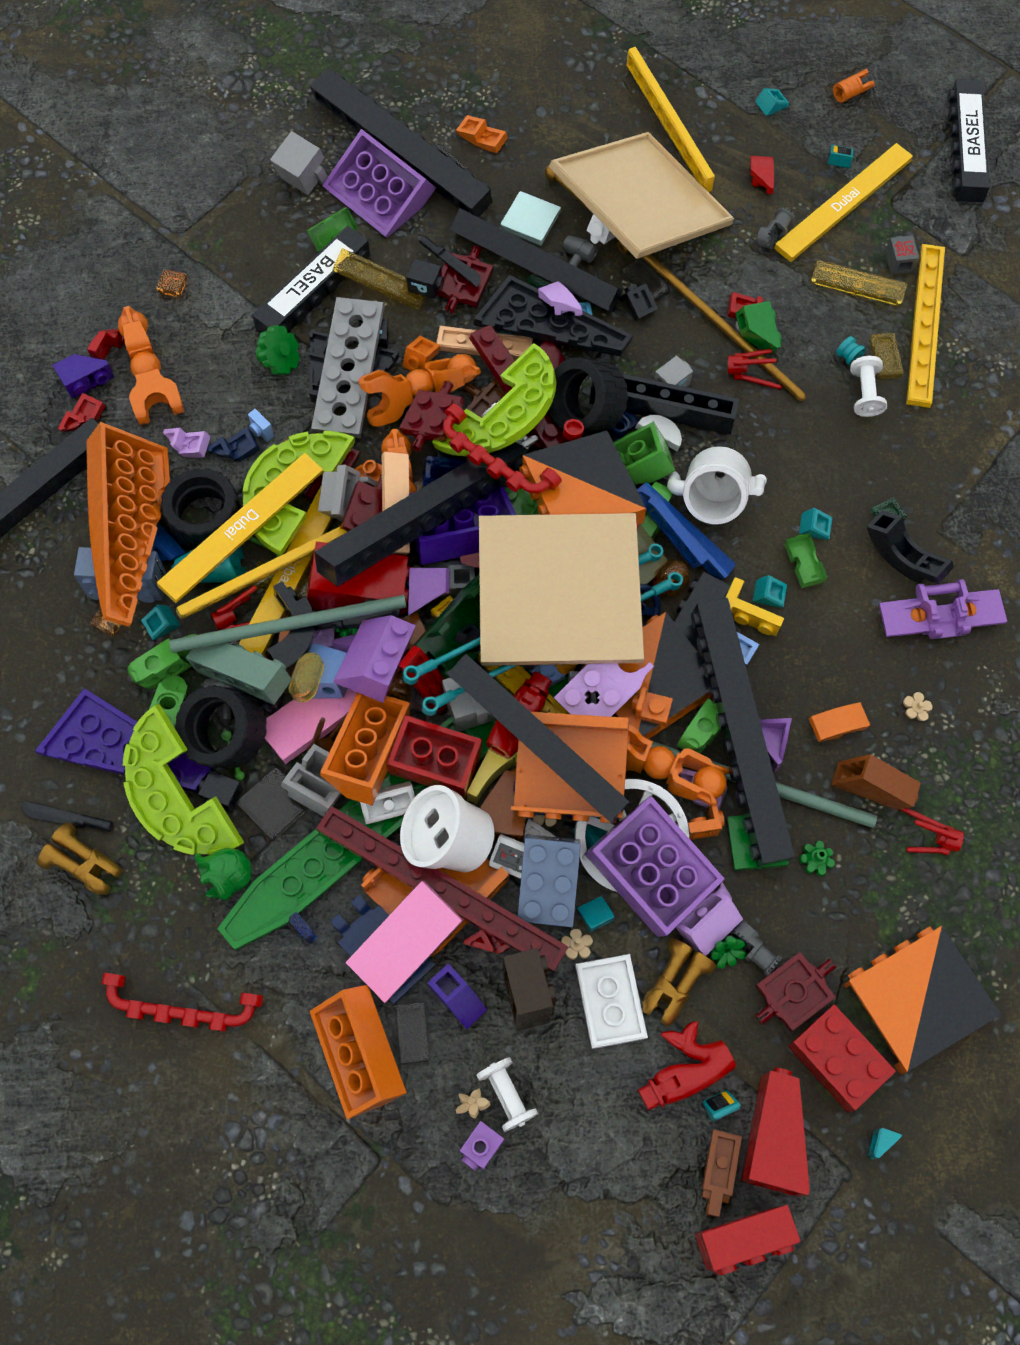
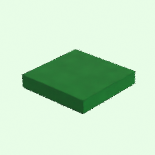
(740, 844)

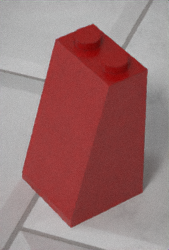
(377, 582)
(776, 1138)

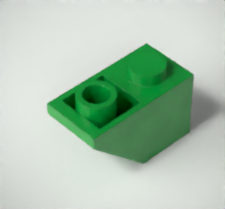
(759, 326)

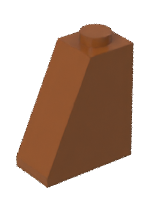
(876, 781)
(499, 805)

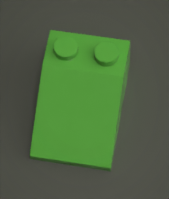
(645, 454)

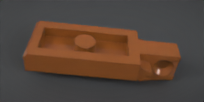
(720, 1170)

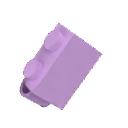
(710, 921)

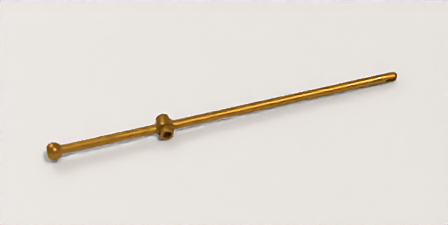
(701, 306)

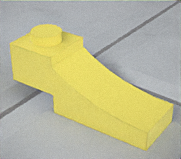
(490, 769)

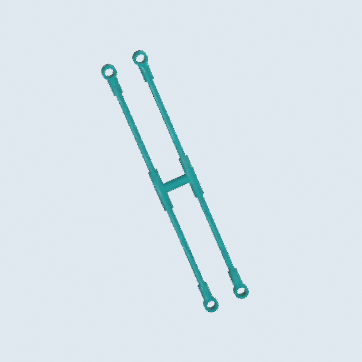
(451, 695)

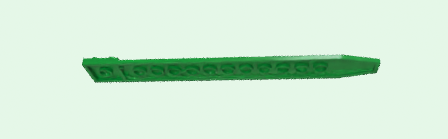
(316, 864)

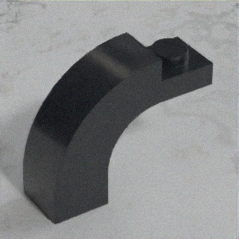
(902, 553)
(298, 640)

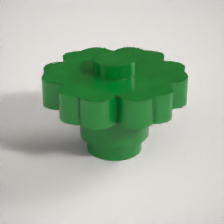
(278, 350)

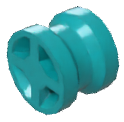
(850, 350)

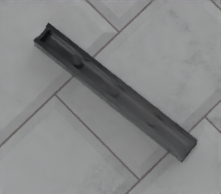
(536, 260)
(44, 477)
(539, 738)

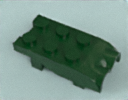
(441, 634)

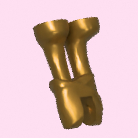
(85, 872)
(666, 991)

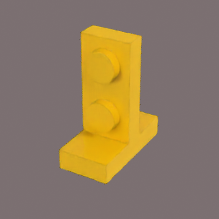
(746, 613)

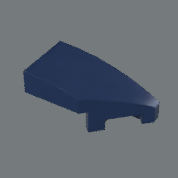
(237, 447)

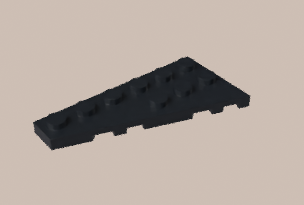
(520, 311)

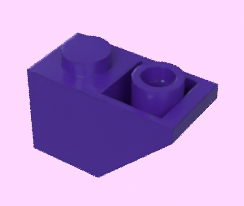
(82, 373)
(457, 996)

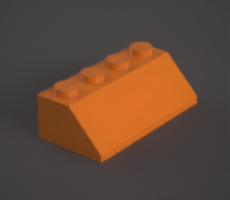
(363, 747)
(357, 1051)

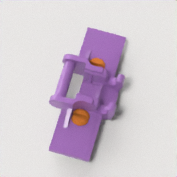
(942, 621)

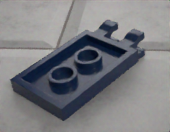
(362, 929)

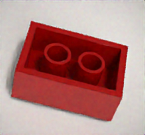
(434, 755)
(841, 1059)
(748, 1240)

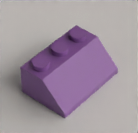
(375, 656)

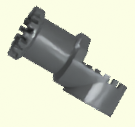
(776, 228)
(758, 953)

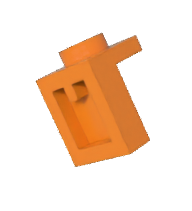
(419, 353)
(651, 707)
(703, 828)

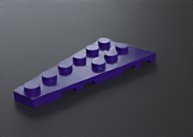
(96, 737)

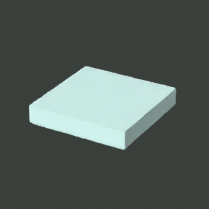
(530, 218)

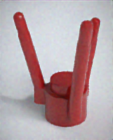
(739, 363)
(224, 616)
(946, 836)

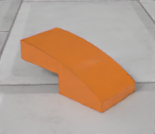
(477, 133)
(839, 721)

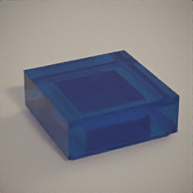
(302, 928)

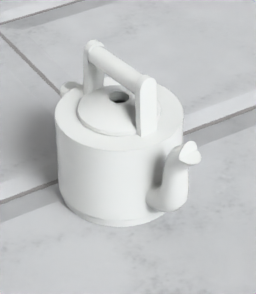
(715, 498)

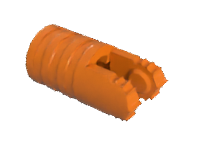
(851, 86)

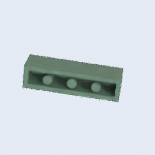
(241, 670)

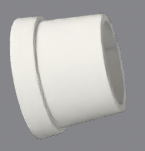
(445, 831)

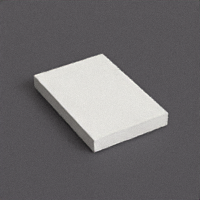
(611, 1001)

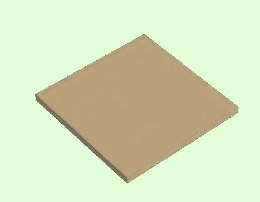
(641, 194)
(559, 589)

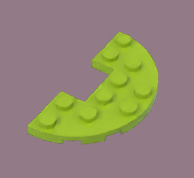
(517, 411)
(324, 448)
(160, 799)

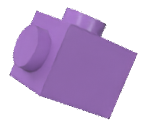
(481, 1147)

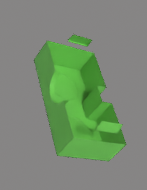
(330, 227)
(803, 552)

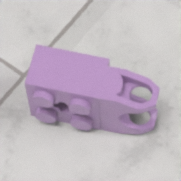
(611, 684)

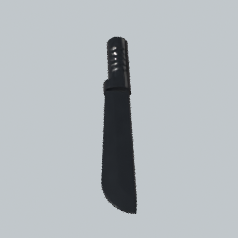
(457, 265)
(354, 622)
(56, 815)

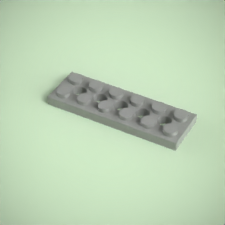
(337, 355)

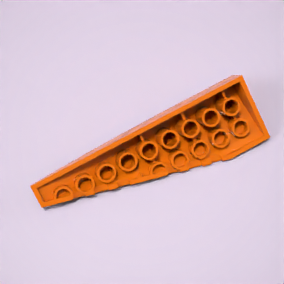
(123, 512)

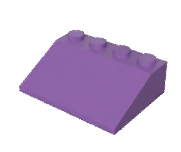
(378, 185)
(654, 867)

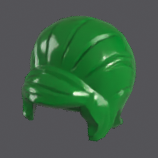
(226, 870)

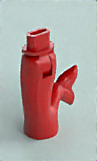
(531, 696)
(685, 1080)

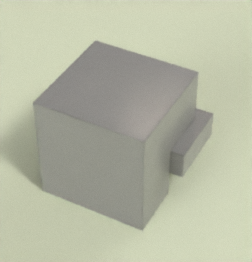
(299, 163)
(337, 490)
(465, 709)
(307, 785)

